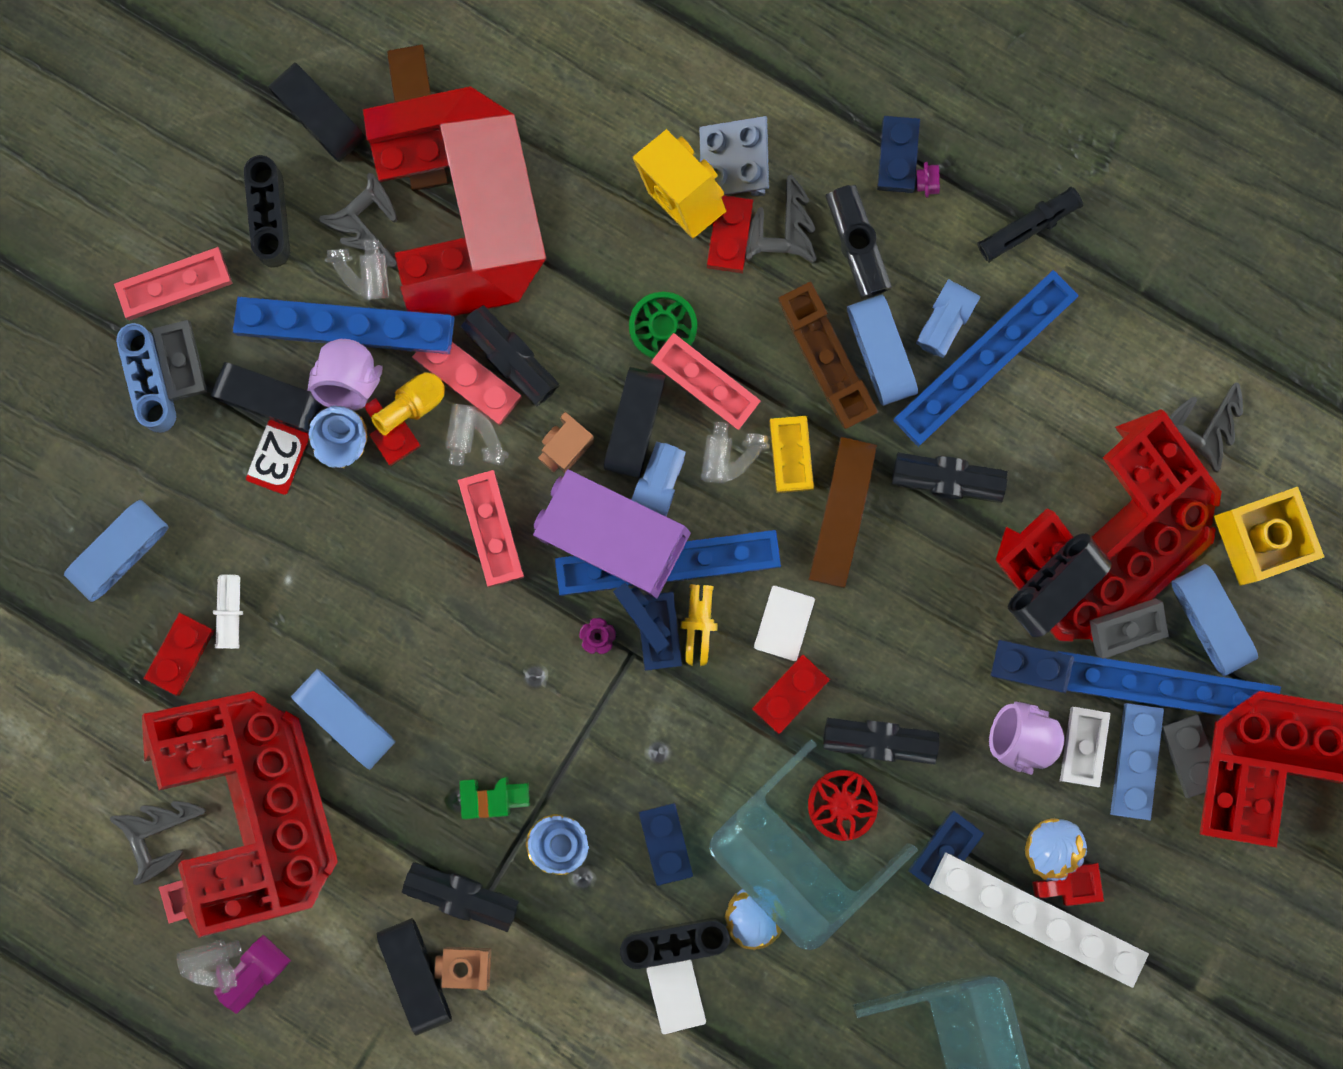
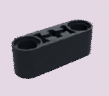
(317, 112)
(256, 205)
(265, 397)
(634, 422)
(1059, 585)
(666, 953)
(414, 976)

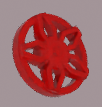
(843, 805)

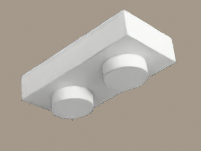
(1085, 746)

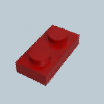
(730, 235)
(179, 654)
(790, 694)

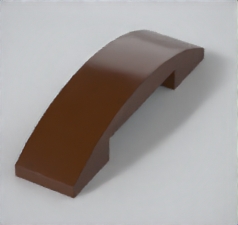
(411, 81)
(826, 355)
(843, 512)

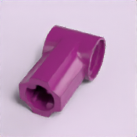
(257, 967)

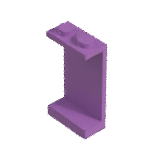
(611, 532)

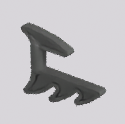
(349, 222)
(795, 239)
(1211, 442)
(138, 828)

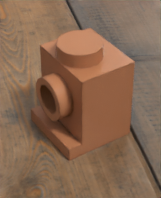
(565, 444)
(478, 963)

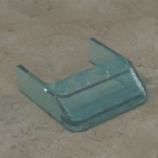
(786, 873)
(971, 1020)

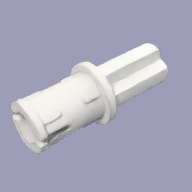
(228, 611)

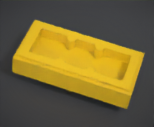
(791, 454)

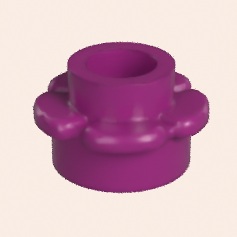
(928, 179)
(595, 626)

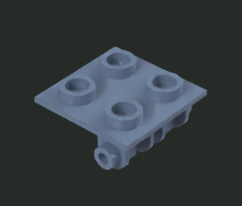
(738, 154)

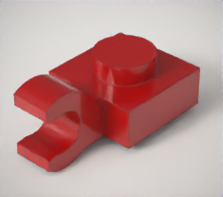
(397, 443)
(1078, 888)

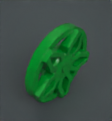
(662, 322)

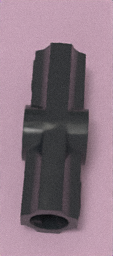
(852, 220)
(510, 355)
(949, 477)
(881, 741)
(460, 896)

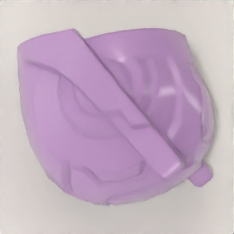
(344, 375)
(1025, 737)

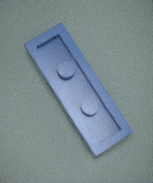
(1137, 761)

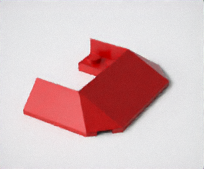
(492, 195)
(1146, 540)
(1254, 754)
(274, 801)

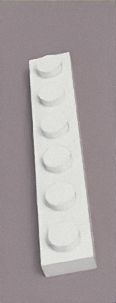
(1038, 920)

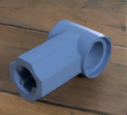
(950, 312)
(657, 485)

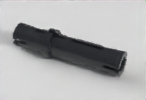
(1043, 216)

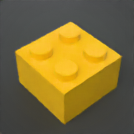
(680, 182)
(1269, 536)

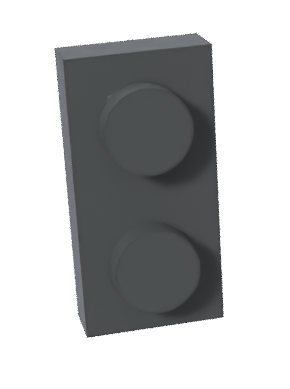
(179, 360)
(1129, 628)
(1189, 753)

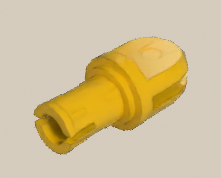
(411, 401)
(699, 619)

